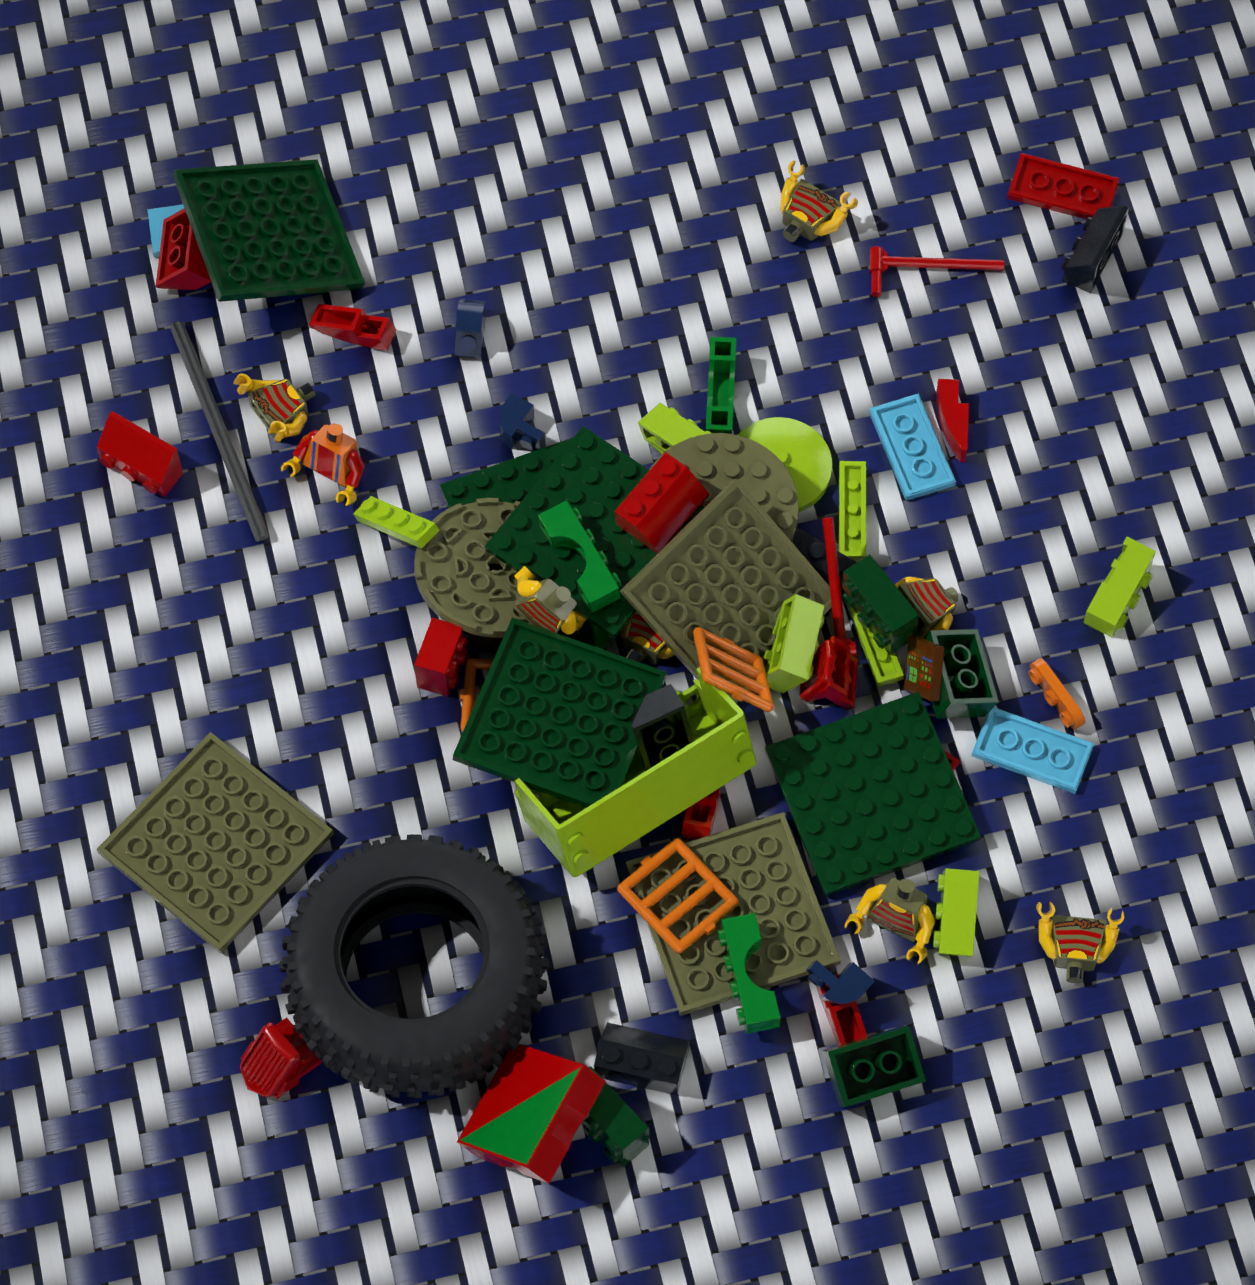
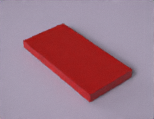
(1061, 187)

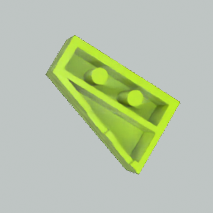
(665, 428)
(1121, 588)
(795, 643)
(956, 912)

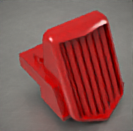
(832, 675)
(276, 1060)

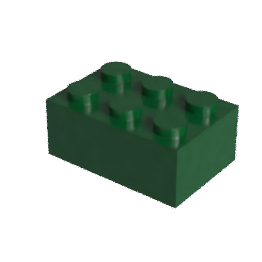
(879, 604)
(966, 677)
(873, 1066)
(616, 1127)

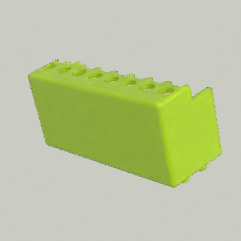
(651, 797)

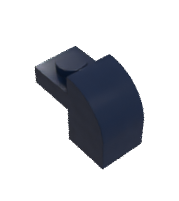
(469, 327)
(515, 424)
(841, 989)

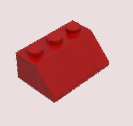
(180, 257)
(139, 455)
(661, 503)

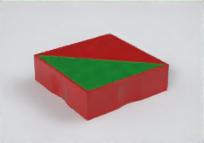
(531, 1112)

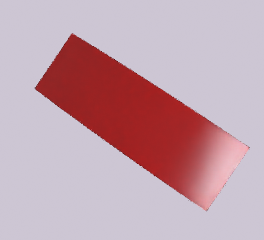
(353, 326)
(953, 416)
(701, 817)
(843, 1020)

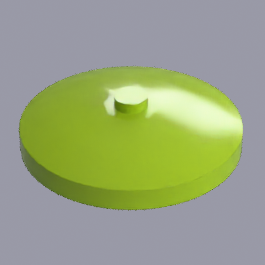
(800, 451)

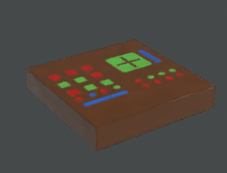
(924, 668)

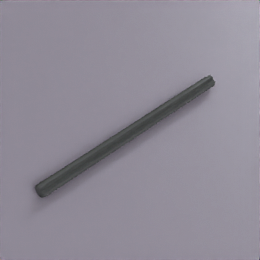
(219, 431)

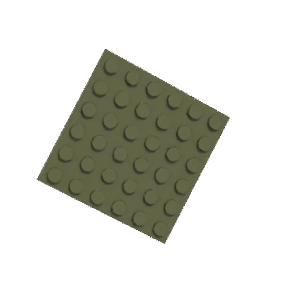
(726, 577)
(215, 842)
(769, 879)

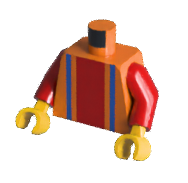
(332, 456)

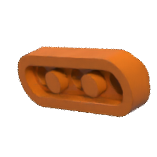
(1056, 694)

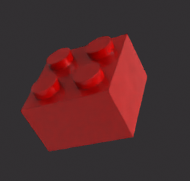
(440, 657)

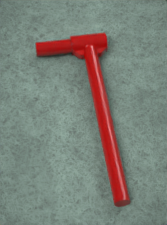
(881, 261)
(834, 582)

